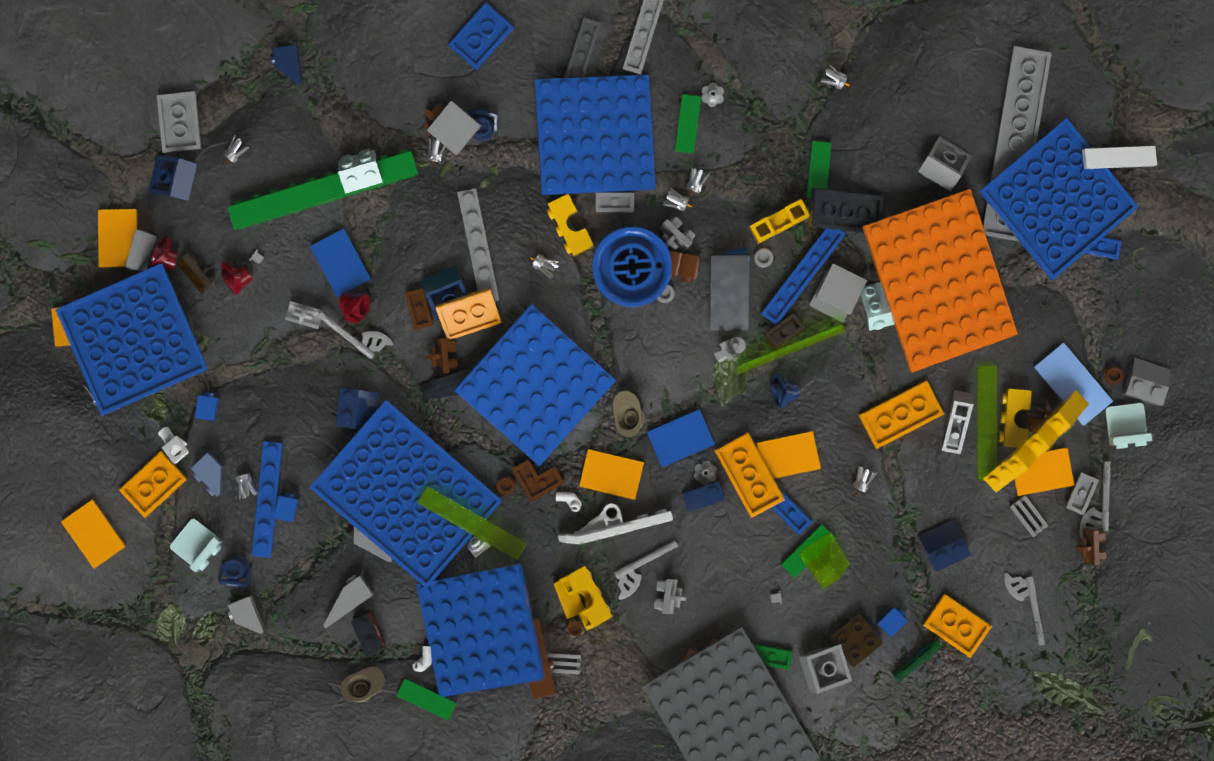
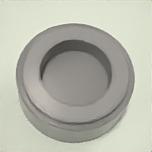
(763, 258)
(667, 295)

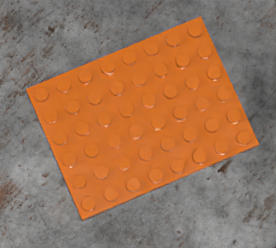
(940, 280)

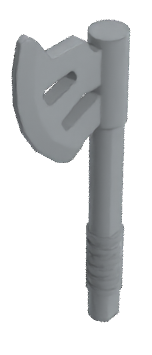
(361, 346)
(1104, 514)
(629, 569)
(1031, 592)

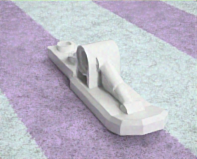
(604, 527)

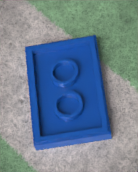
(481, 36)
(340, 262)
(680, 438)

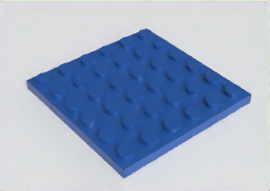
(594, 134)
(1055, 202)
(132, 339)
(535, 385)
(480, 631)

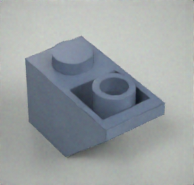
(211, 473)

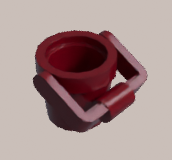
(164, 254)
(234, 277)
(354, 306)

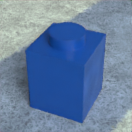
(207, 407)
(287, 507)
(892, 621)

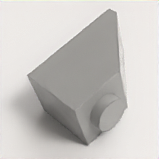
(246, 614)

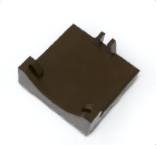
(856, 640)

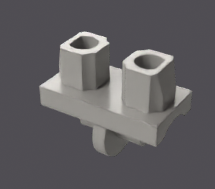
(674, 237)
(303, 315)
(730, 349)
(671, 598)

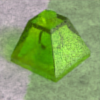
(825, 561)

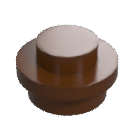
(1113, 375)
(506, 485)

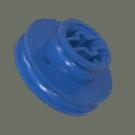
(629, 242)

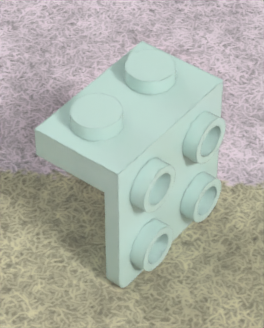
(359, 170)
(876, 307)
(1127, 425)
(196, 545)

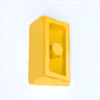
(572, 605)

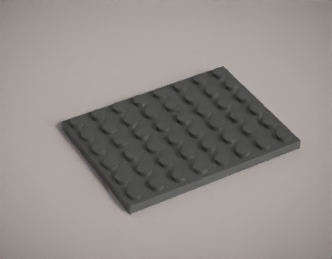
(728, 706)

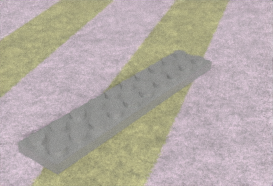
(1018, 121)

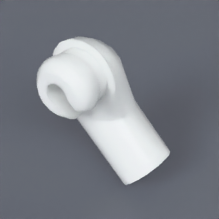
(570, 498)
(425, 661)

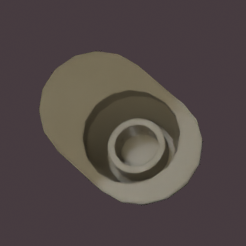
(627, 414)
(362, 685)

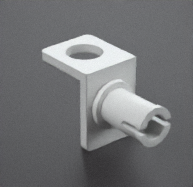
(173, 445)

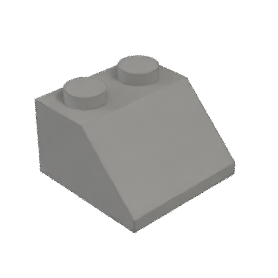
(945, 163)
(1147, 382)
(825, 668)

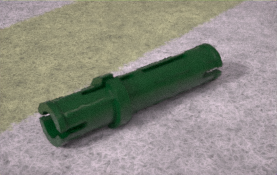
(919, 658)

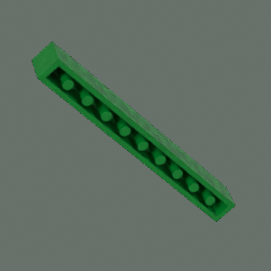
(315, 192)

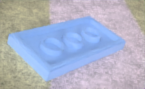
(1066, 374)

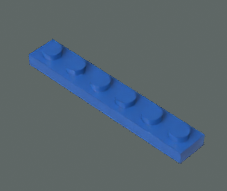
(802, 275)
(267, 499)

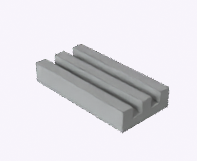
(1035, 512)
(563, 663)

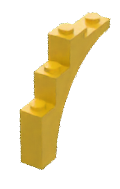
(1038, 442)

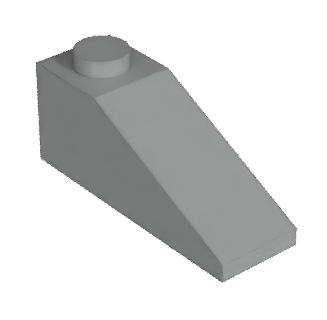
(957, 421)
(349, 598)

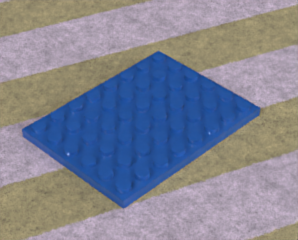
(382, 479)

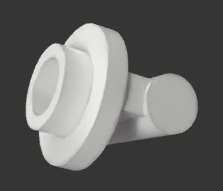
(477, 546)

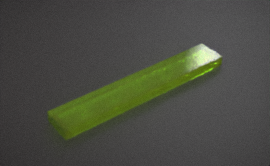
(790, 349)
(986, 420)
(472, 523)

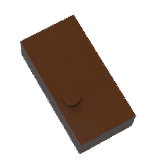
(546, 686)

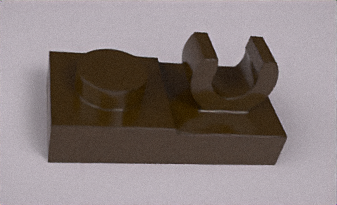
(195, 275)
(784, 332)

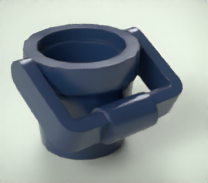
(487, 127)
(783, 392)
(235, 569)

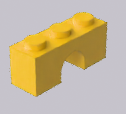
(561, 210)
(779, 221)
(1014, 401)
(596, 609)

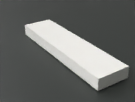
(1119, 157)

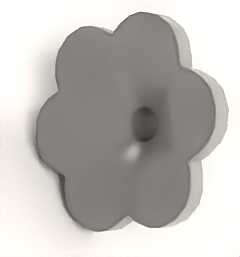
(712, 100)
(701, 468)

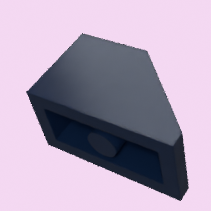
(288, 62)
(703, 496)

